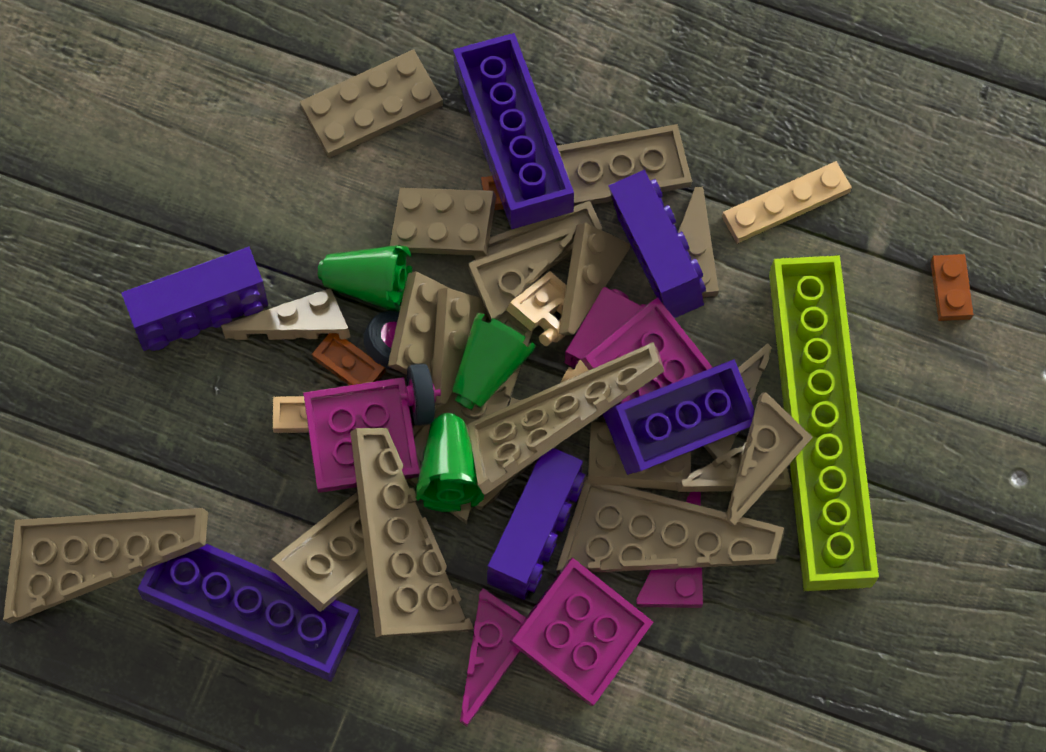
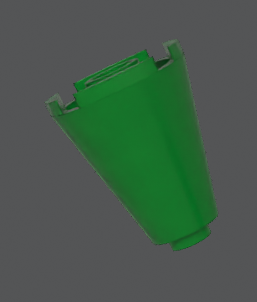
(368, 274)
(488, 361)
(448, 467)

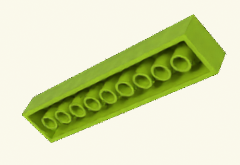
(822, 398)

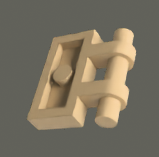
(538, 304)

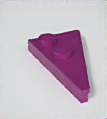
(674, 586)
(490, 652)

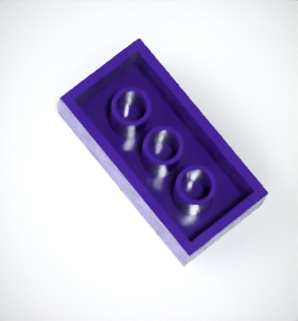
(657, 243)
(196, 299)
(680, 417)
(534, 524)

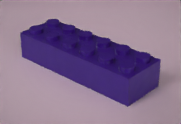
(513, 131)
(252, 608)

